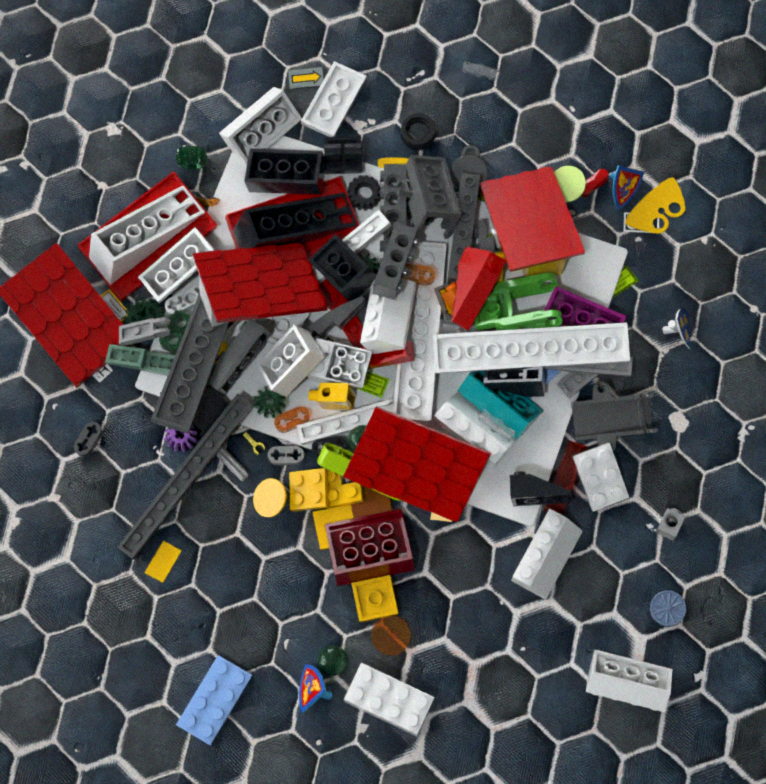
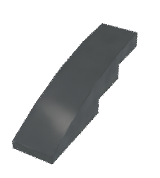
(339, 316)

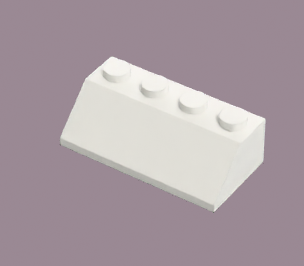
(261, 124)
(174, 265)
(388, 320)
(461, 421)
(547, 554)
(629, 680)

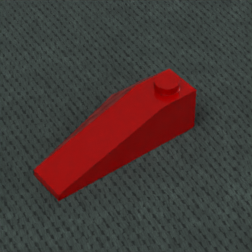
(476, 278)

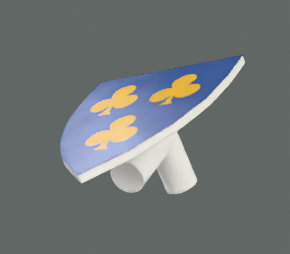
(681, 326)

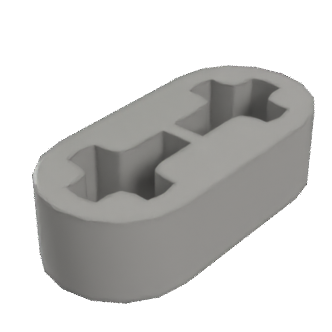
(286, 450)

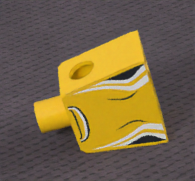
(334, 396)

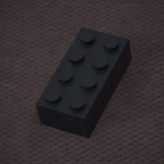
(285, 171)

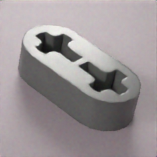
(84, 436)

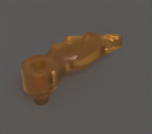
(206, 203)

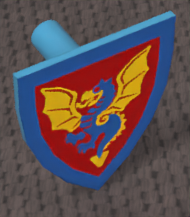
(625, 185)
(311, 687)

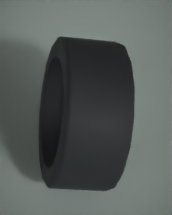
(418, 144)

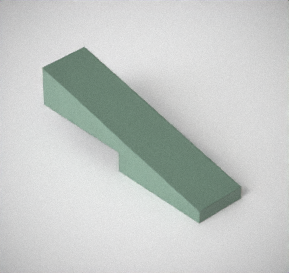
(139, 359)

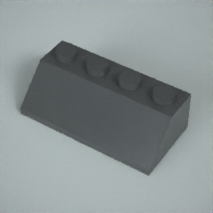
(238, 356)

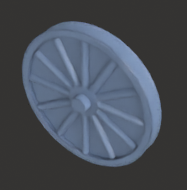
(668, 608)

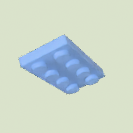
(214, 700)

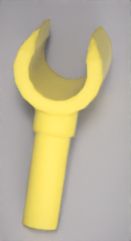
(253, 442)

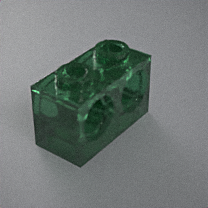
(175, 332)

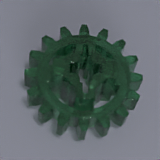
(142, 310)

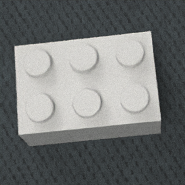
(290, 360)

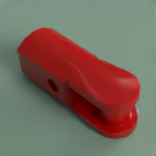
(595, 181)

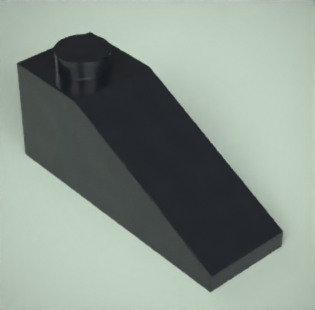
(518, 381)

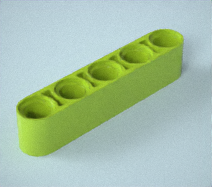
(337, 460)

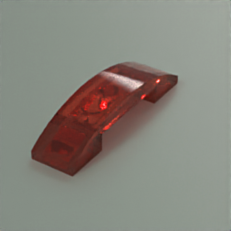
(566, 473)

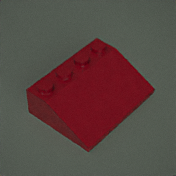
(369, 547)

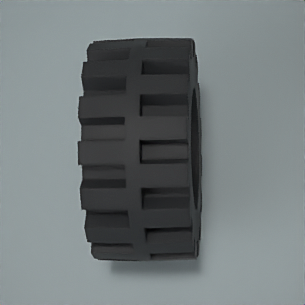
(361, 182)

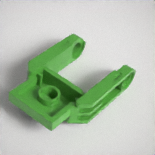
(499, 307)

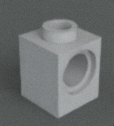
(667, 531)

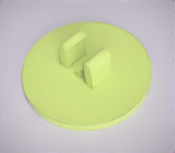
(571, 182)

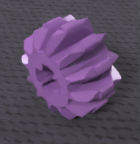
(179, 443)

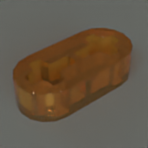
(290, 415)

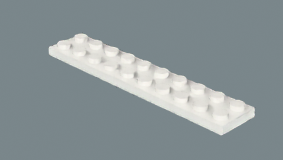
(531, 348)
(416, 378)

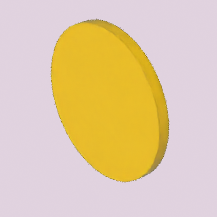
(269, 497)

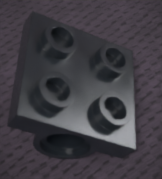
(343, 155)

